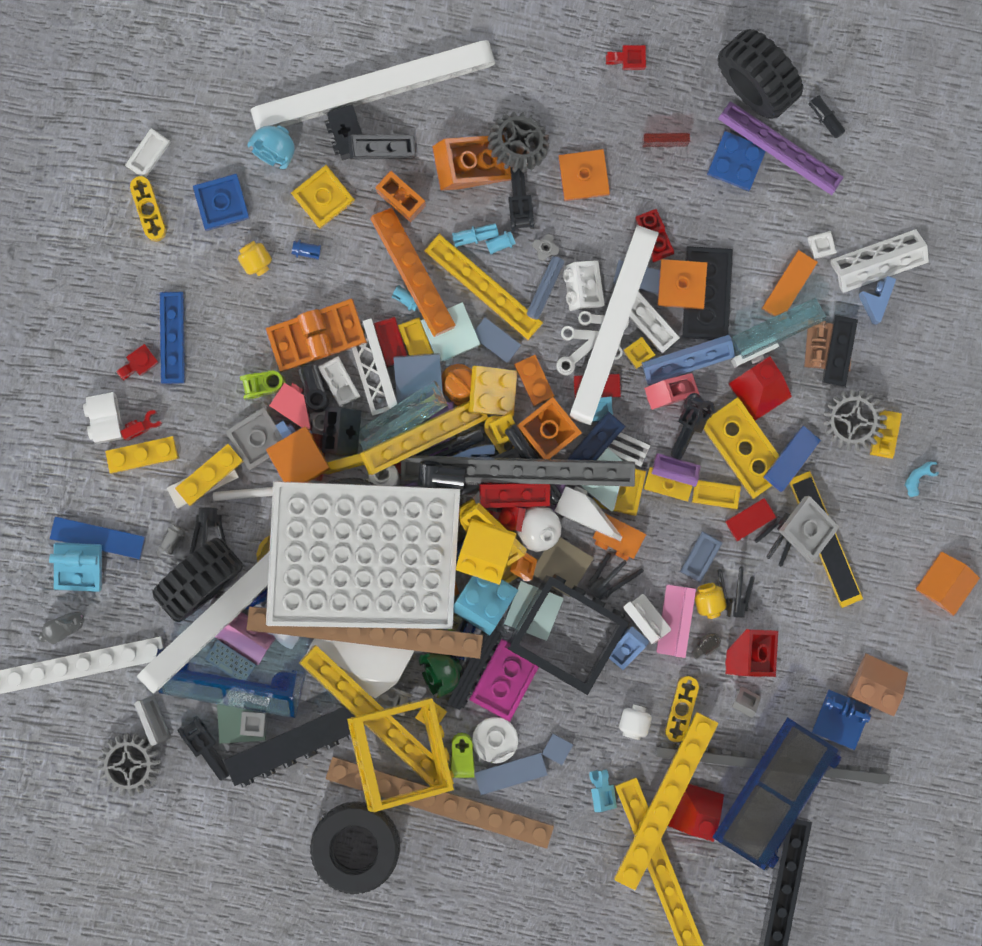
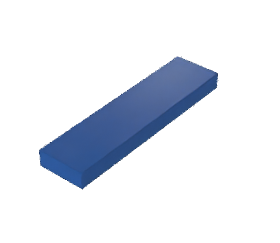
(172, 338)
(111, 540)

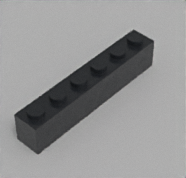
(288, 747)
(785, 885)

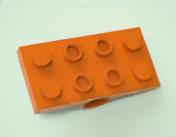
(316, 335)

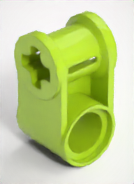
(257, 384)
(462, 759)

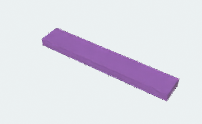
(780, 148)

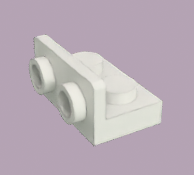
(583, 285)
(647, 618)

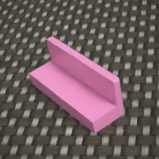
(677, 614)
(248, 643)

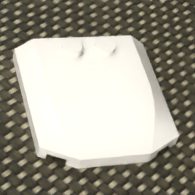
(369, 666)

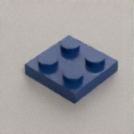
(736, 161)
(221, 202)

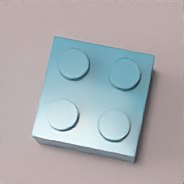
(484, 603)

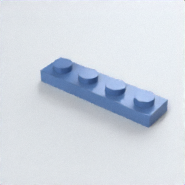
(688, 359)

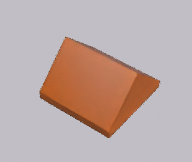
(947, 583)

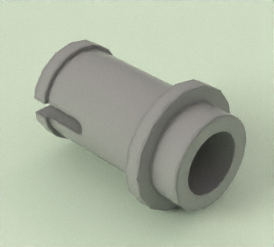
(172, 538)

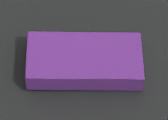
(676, 469)

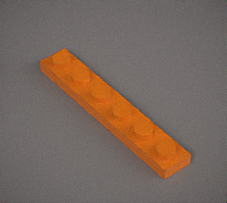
(413, 272)

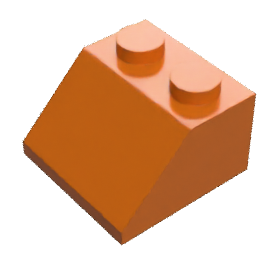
(549, 429)

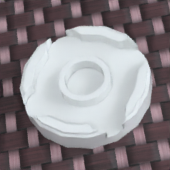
(495, 740)

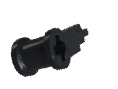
(520, 204)
(693, 420)
(202, 743)

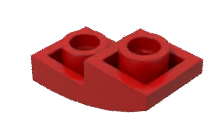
(652, 221)

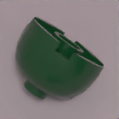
(440, 672)

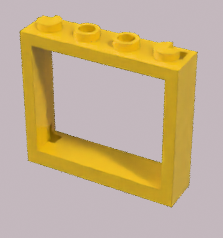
(365, 765)

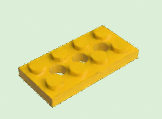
(729, 445)

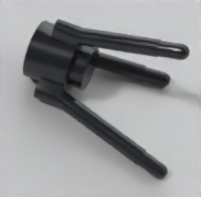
(206, 518)
(778, 522)
(601, 586)
(738, 605)

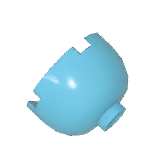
(273, 145)

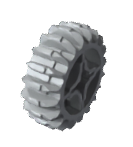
(857, 409)
(128, 754)

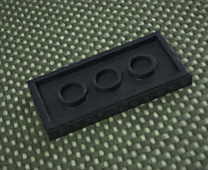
(714, 319)

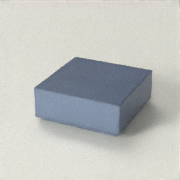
(557, 749)

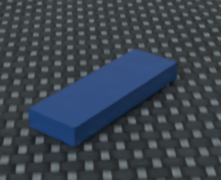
(792, 458)

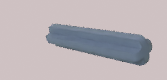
(545, 288)

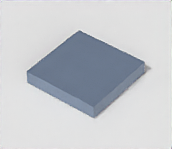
(415, 372)

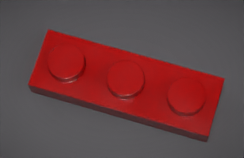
(514, 495)

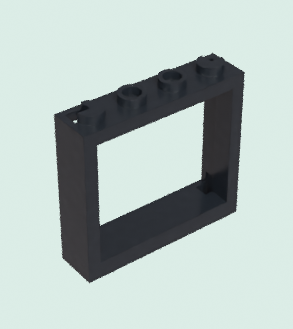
(578, 594)

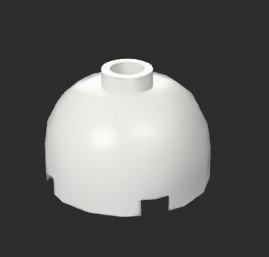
(539, 529)

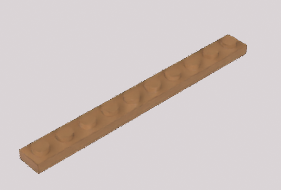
(414, 639)
(448, 805)

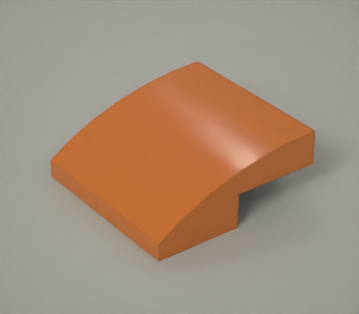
(298, 457)

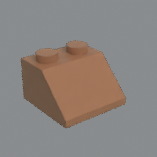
(878, 685)

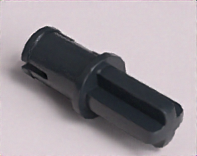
(827, 117)

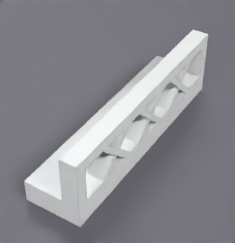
(883, 263)
(381, 370)

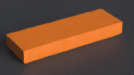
(789, 284)

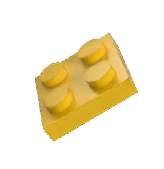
(492, 391)

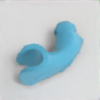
(913, 479)

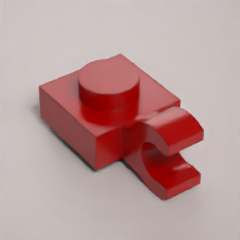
(632, 57)
(140, 361)
(134, 428)
(510, 518)

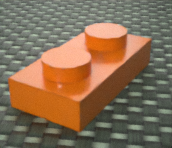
(534, 380)

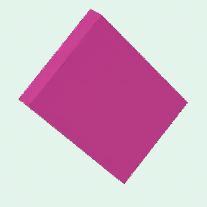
(503, 682)

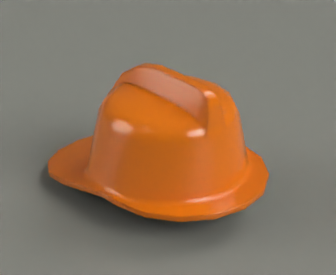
(457, 383)

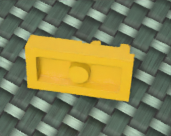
(886, 445)

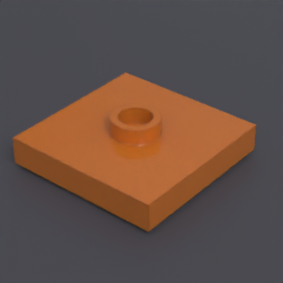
(583, 175)
(682, 284)

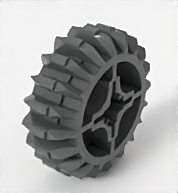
(516, 150)

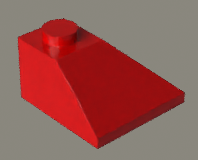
(761, 388)
(753, 654)
(698, 812)

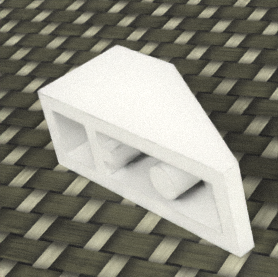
(585, 511)

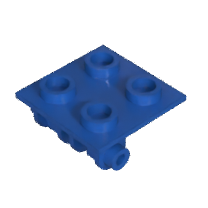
(841, 719)

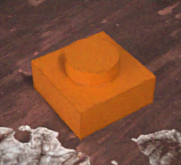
(524, 567)

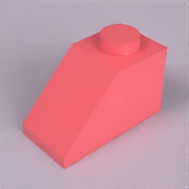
(671, 391)
(292, 405)

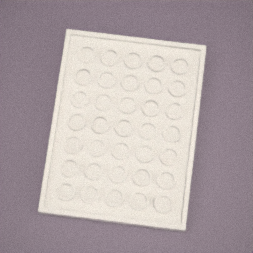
(362, 556)

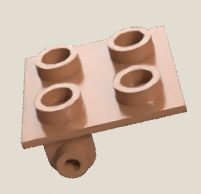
(817, 345)

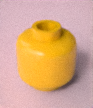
(254, 258)
(710, 600)

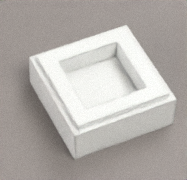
(822, 245)

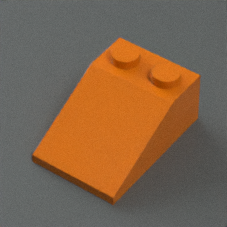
(467, 163)

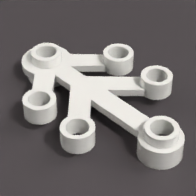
(588, 335)

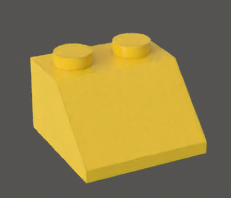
(485, 551)

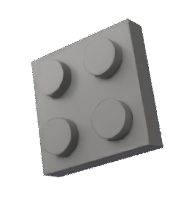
(253, 437)
(809, 529)

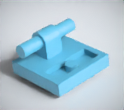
(77, 566)

